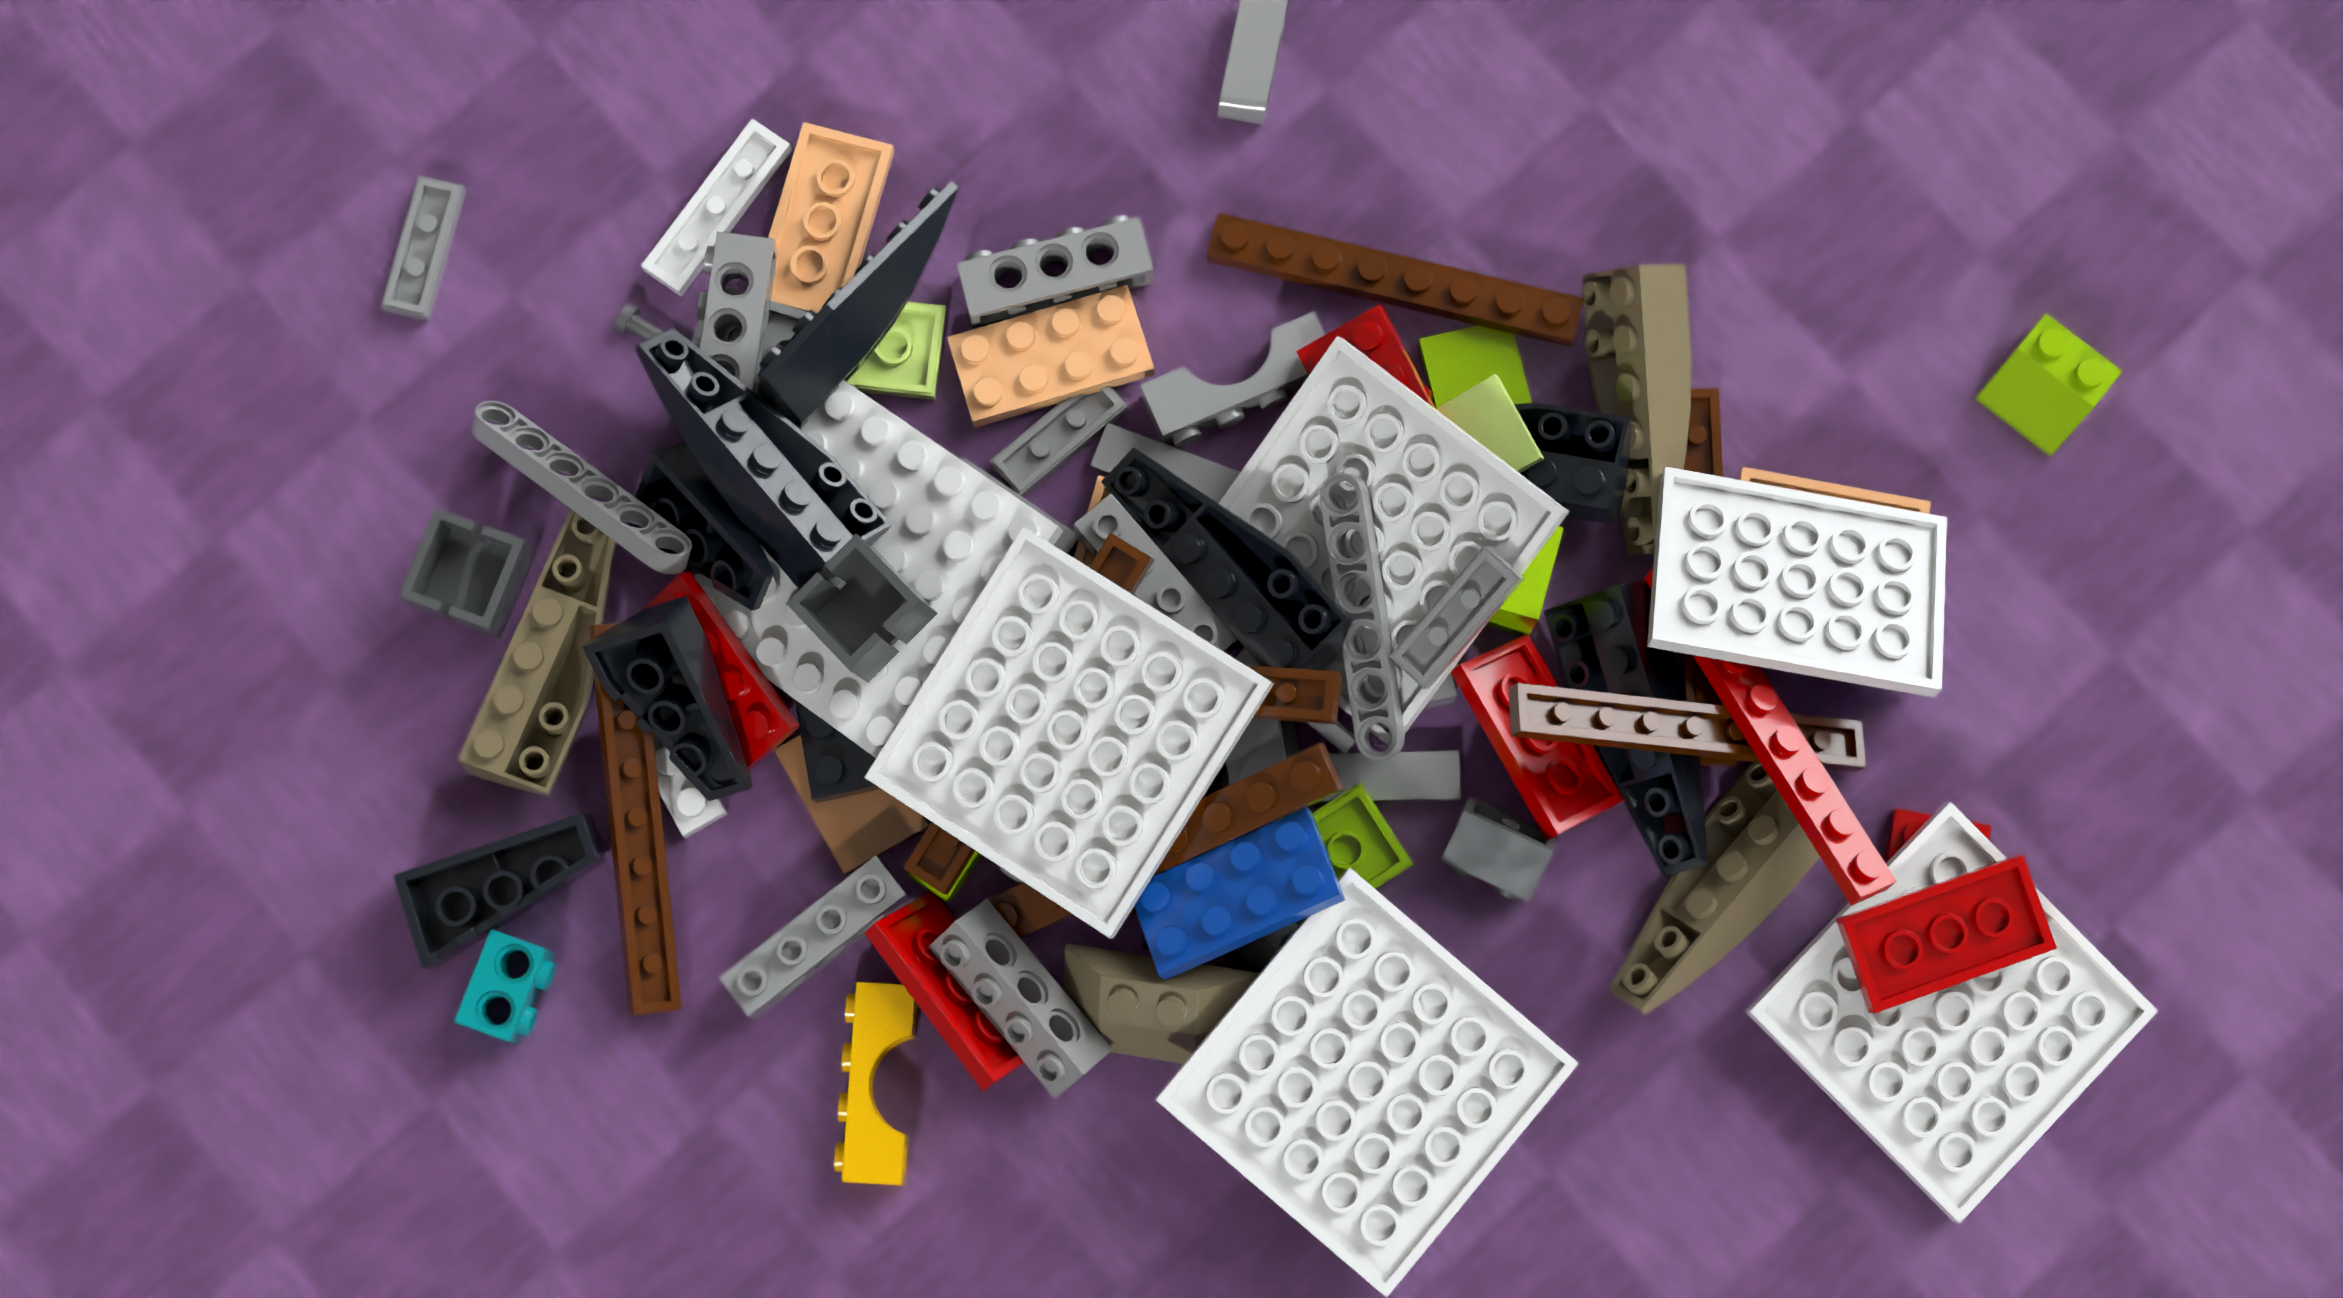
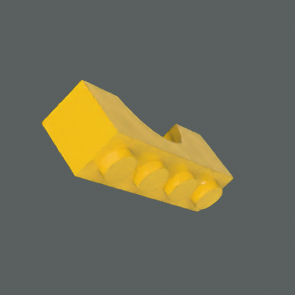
(872, 1148)

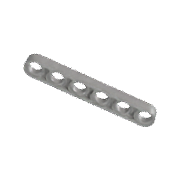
(583, 483)
(1370, 614)

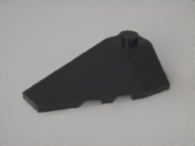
(721, 544)
(671, 683)

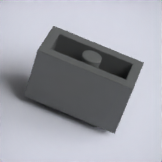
(1498, 850)

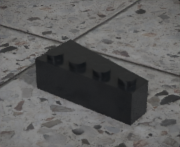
(486, 887)

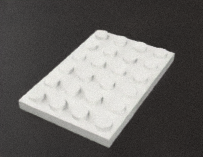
(1798, 582)

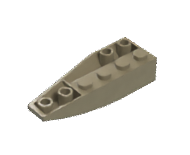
(1642, 372)
(545, 674)
(1705, 912)

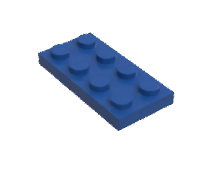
(1237, 894)

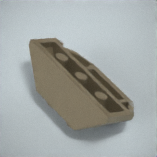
(1142, 1011)

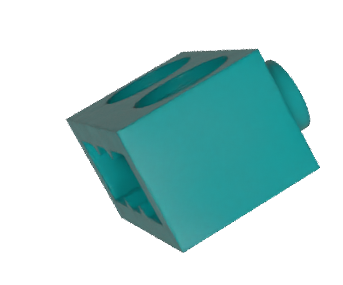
(493, 982)

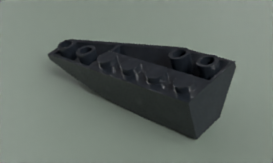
(854, 318)
(1582, 459)
(760, 462)
(1234, 567)
(1605, 650)

